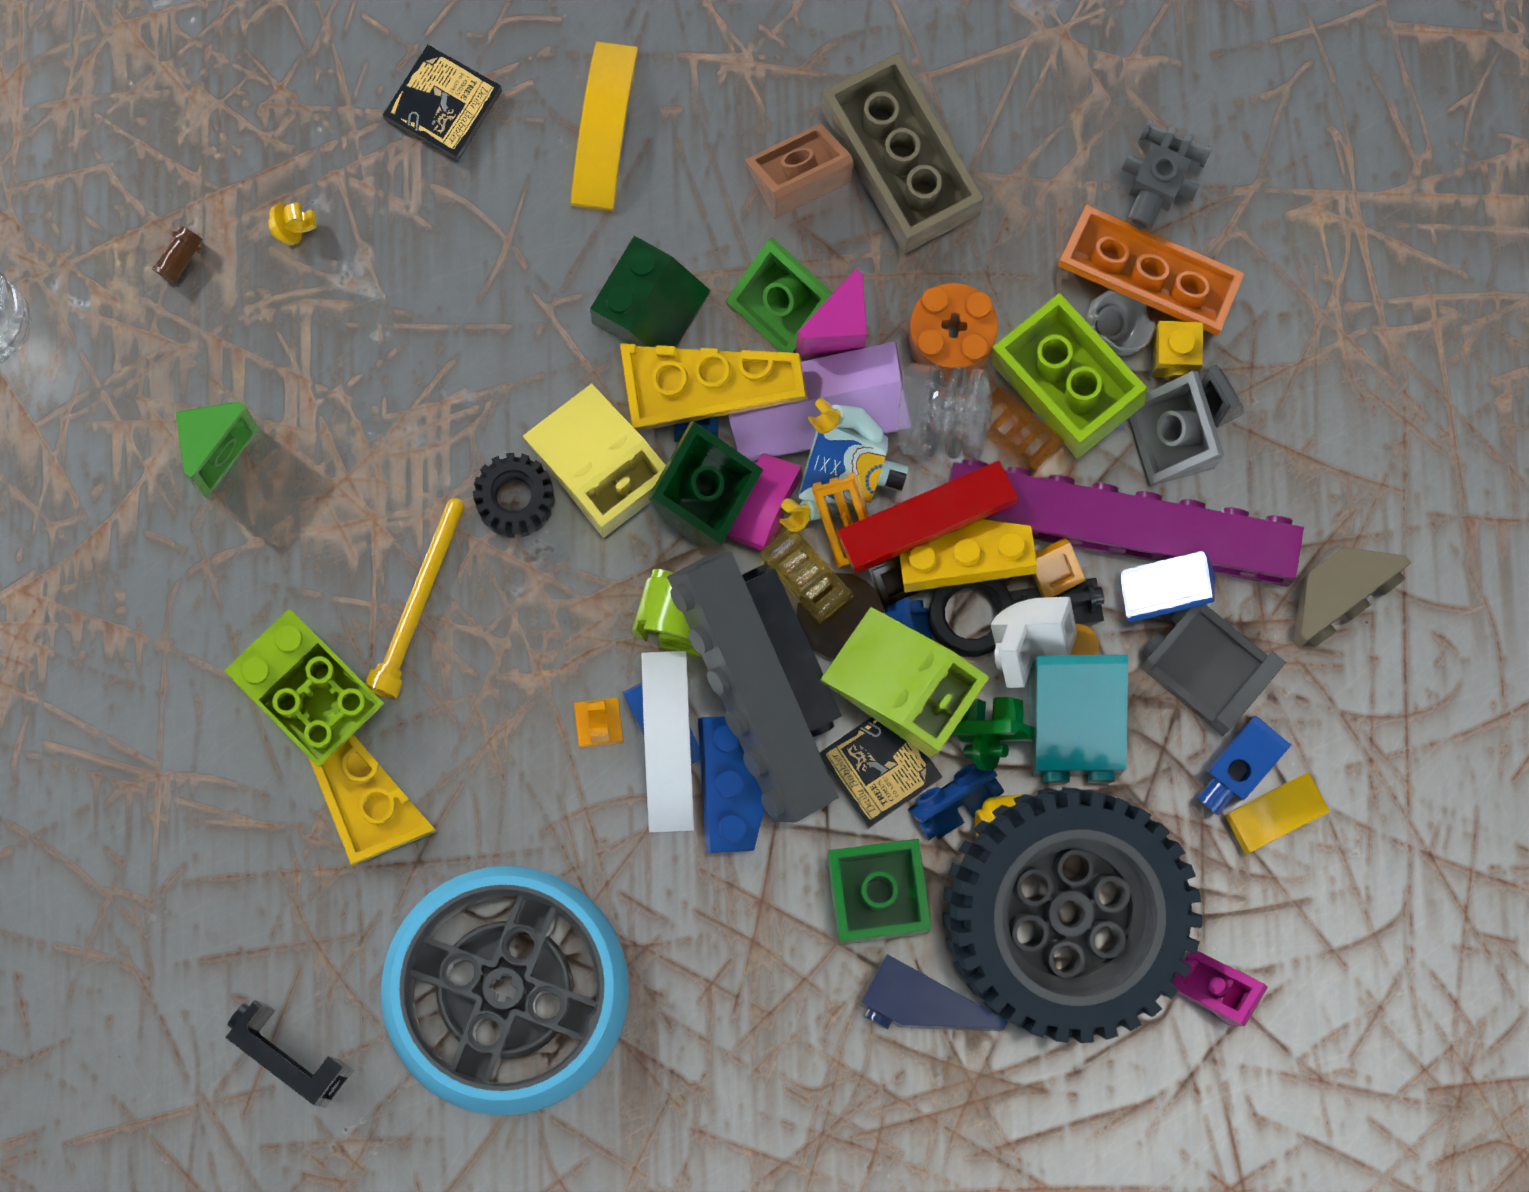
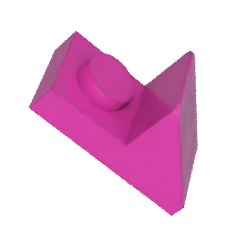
(1220, 989)

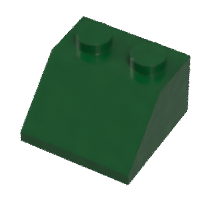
(648, 298)
(703, 487)

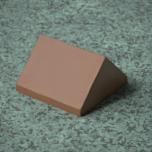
(800, 169)

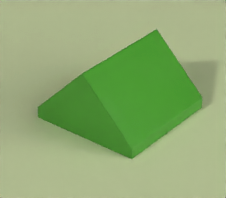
(778, 295)
(212, 441)

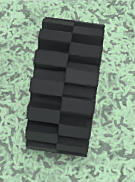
(514, 469)

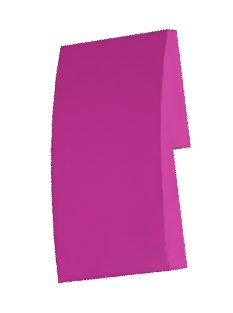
(762, 510)

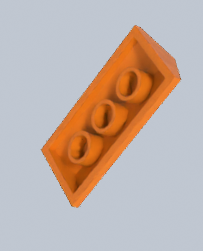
(1151, 269)

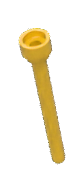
(386, 676)

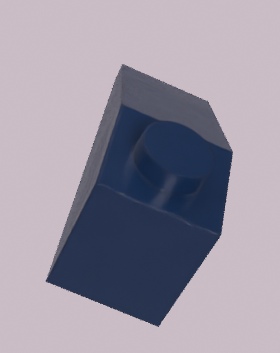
(917, 1001)

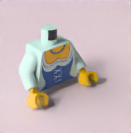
(843, 444)

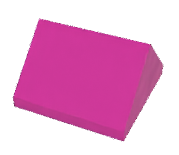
(837, 324)

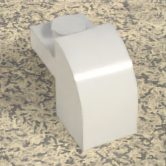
(1029, 631)

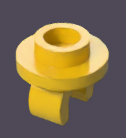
(289, 222)

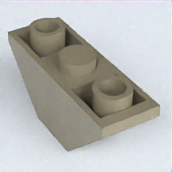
(1341, 588)

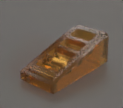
(1038, 429)

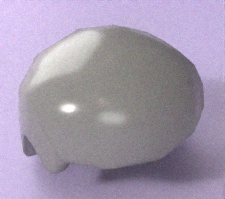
(1121, 322)

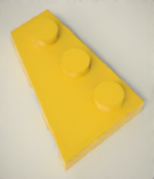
(970, 555)
(367, 804)

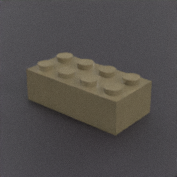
(901, 153)

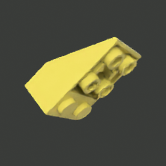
(597, 459)

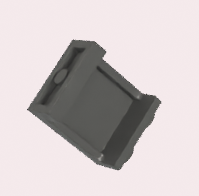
(1210, 666)

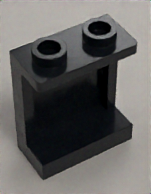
(316, 1088)

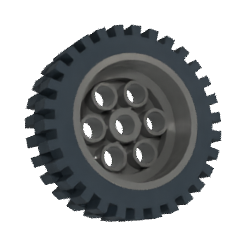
(1146, 917)

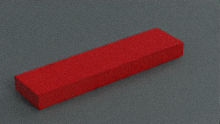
(927, 517)

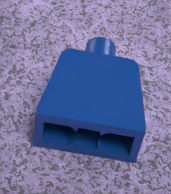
(1258, 749)

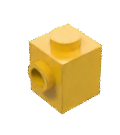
(1177, 349)

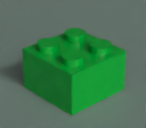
(878, 891)

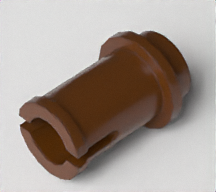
(177, 254)

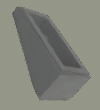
(1221, 397)

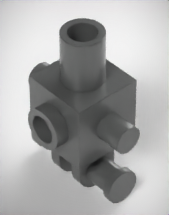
(1162, 173)

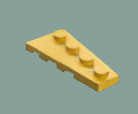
(693, 384)

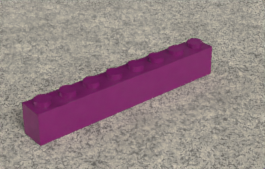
(1149, 528)

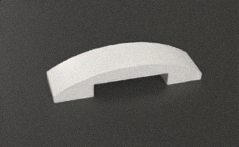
(667, 741)

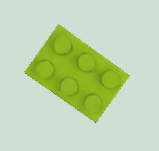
(1068, 375)

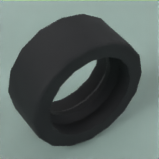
(958, 644)

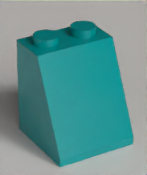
(1078, 717)

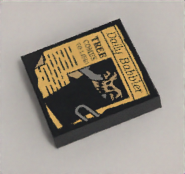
(442, 102)
(878, 770)

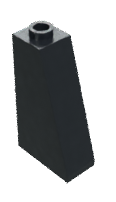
(792, 649)

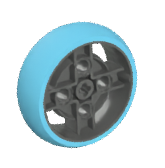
(463, 1008)

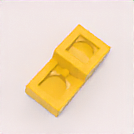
(1277, 813)

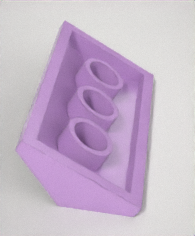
(853, 378)

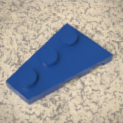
(728, 790)

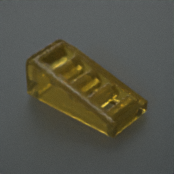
(790, 552)

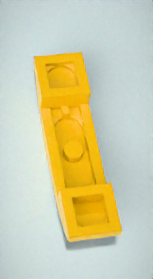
(603, 126)

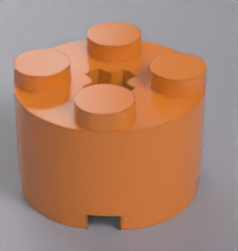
(955, 307)

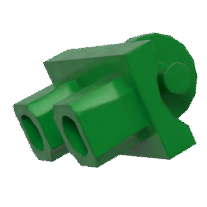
(986, 734)

